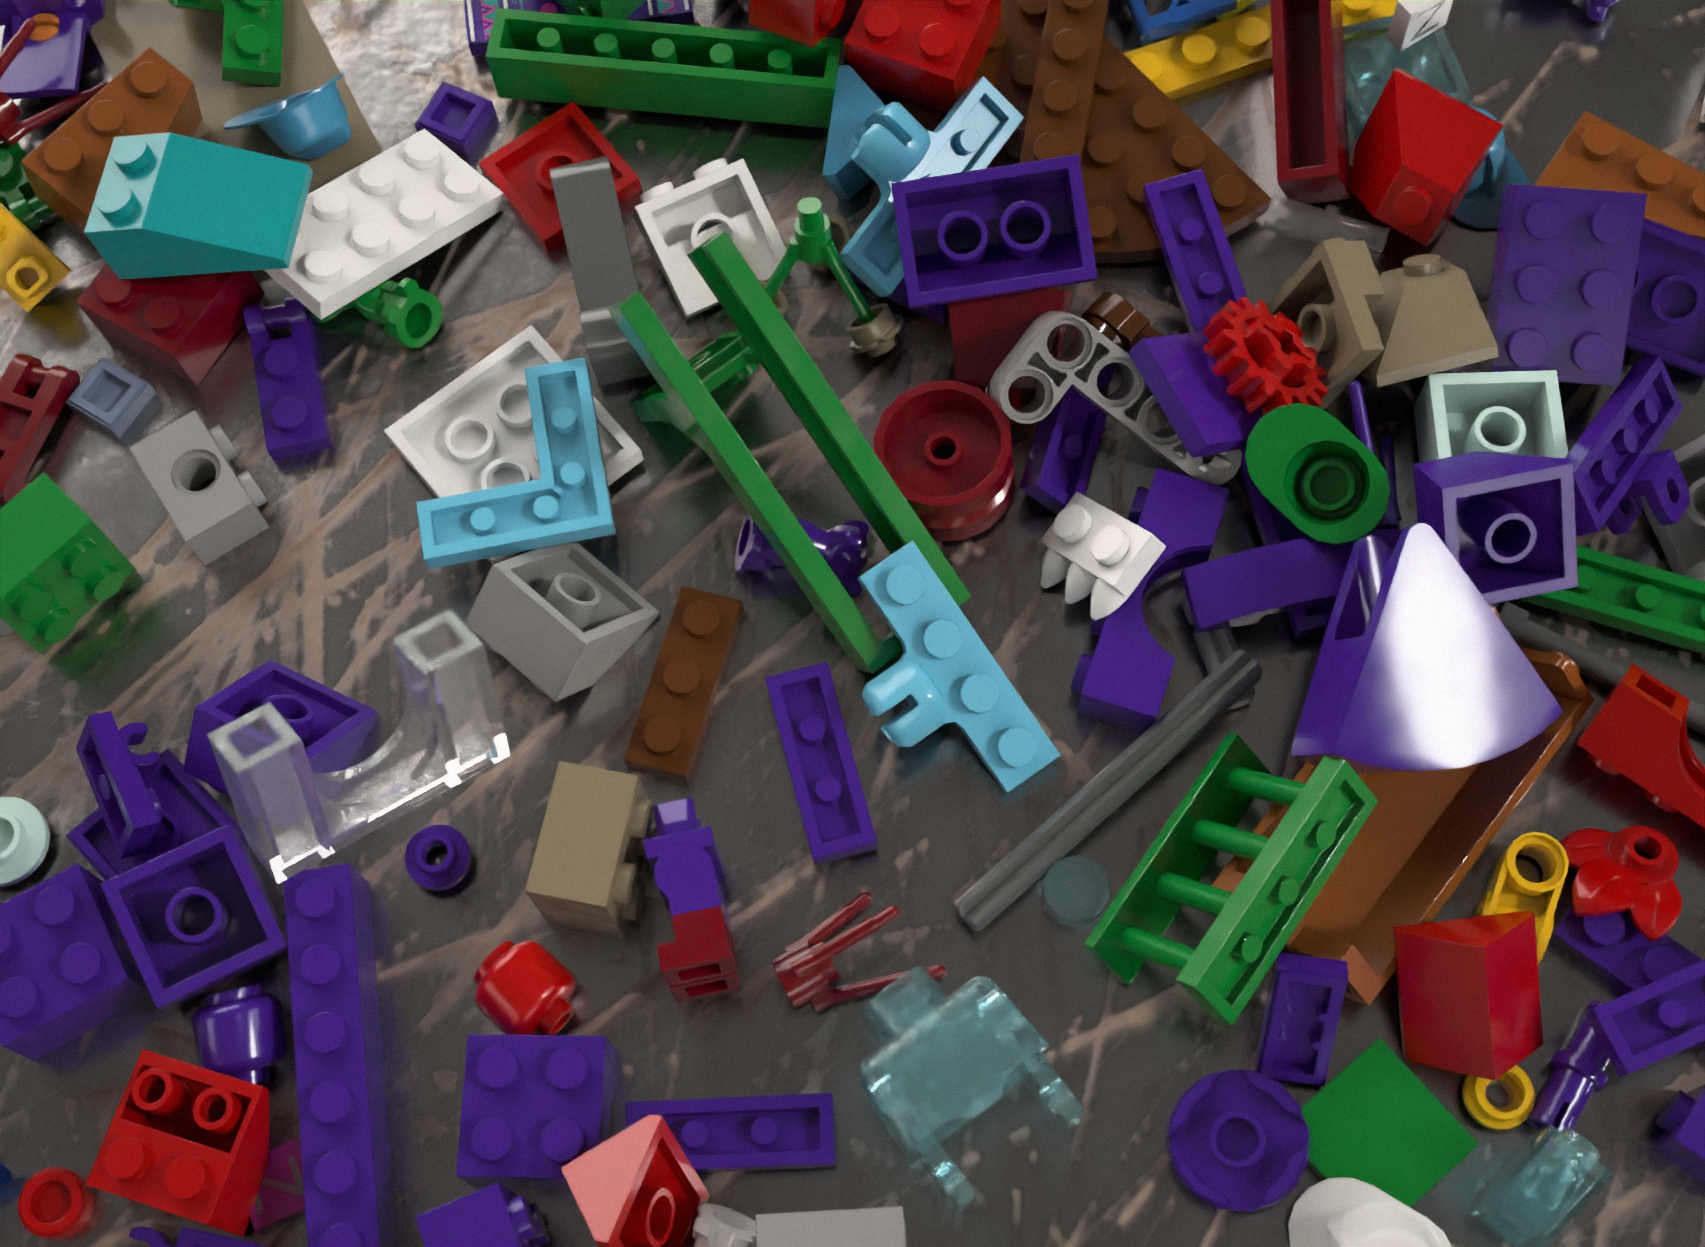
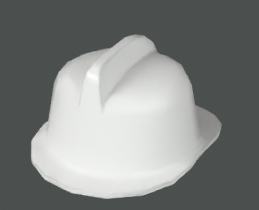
(1358, 1215)

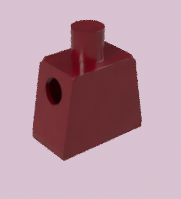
(990, 328)

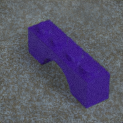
(1129, 669)

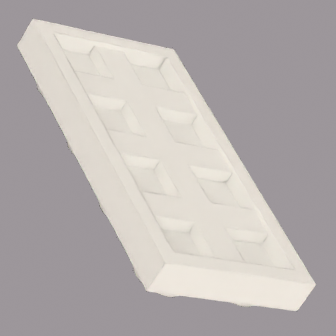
(383, 221)

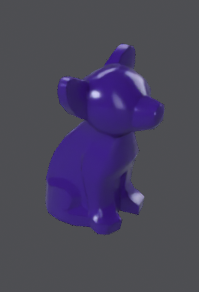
(842, 547)

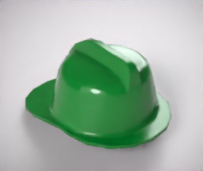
(1317, 473)

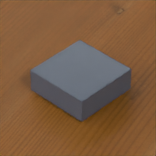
(110, 397)

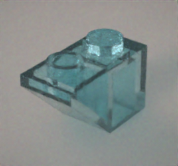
(1541, 1187)

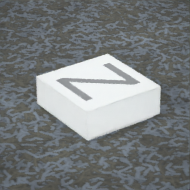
(1416, 20)

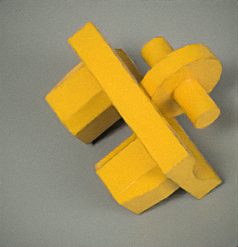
(26, 263)

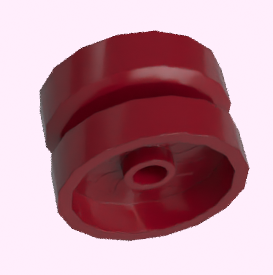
(948, 457)

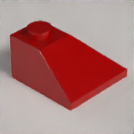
(1418, 156)

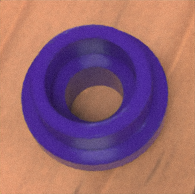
(447, 873)

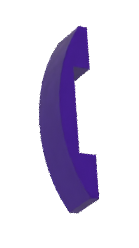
(1268, 580)

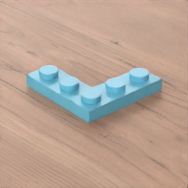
(559, 508)

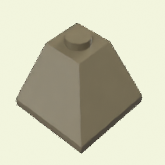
(1427, 322)

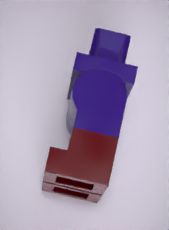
(688, 877)

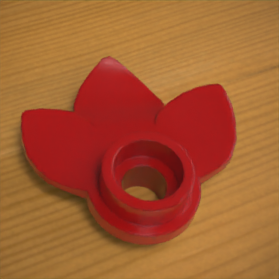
(1618, 879)

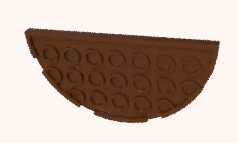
(1129, 141)

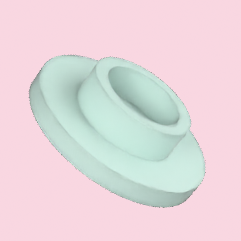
(22, 840)

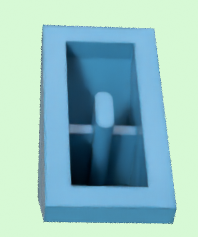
(850, 108)

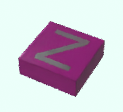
(281, 1190)

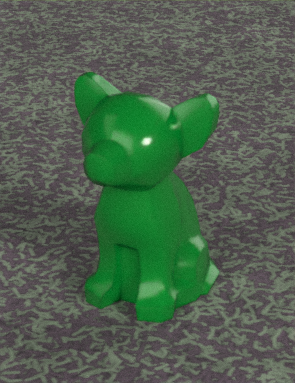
(401, 309)

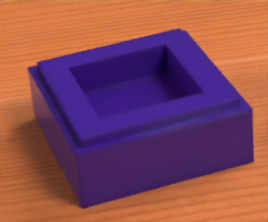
(456, 117)

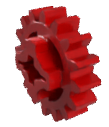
(1263, 357)

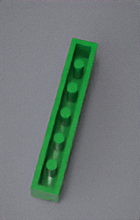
(663, 67)

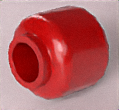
(524, 989)

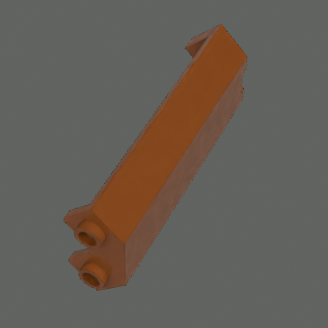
(1418, 841)

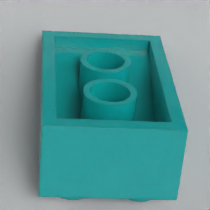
(195, 207)

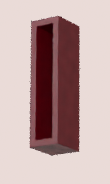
(1310, 100)

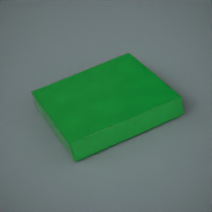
(1383, 1128)

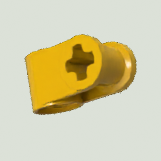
(1510, 892)

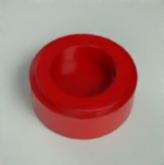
(56, 1203)

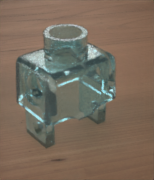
(949, 1064)

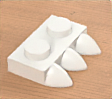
(1096, 555)

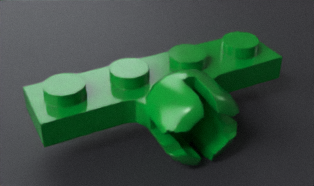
(249, 38)

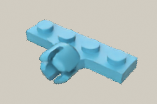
(902, 150)
(947, 674)

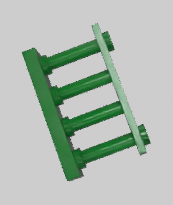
(1269, 899)

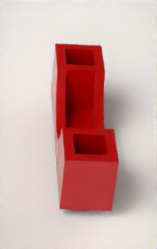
(1645, 738)

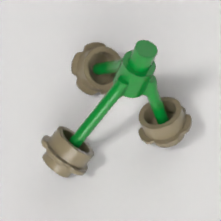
(819, 242)

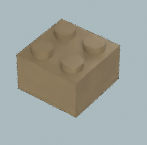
(592, 850)

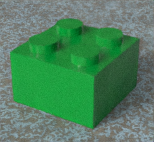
(53, 564)

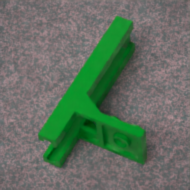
(684, 399)

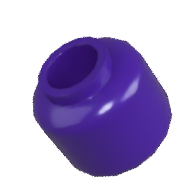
(240, 1033)

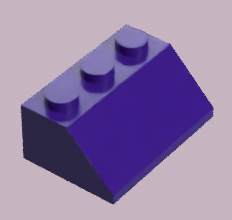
(994, 231)

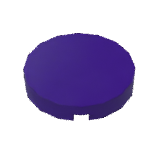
(1239, 1140)

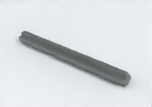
(1108, 790)

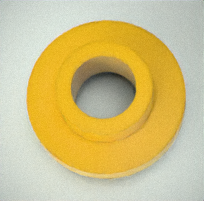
(1519, 1103)

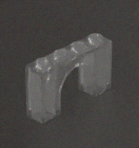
(443, 739)

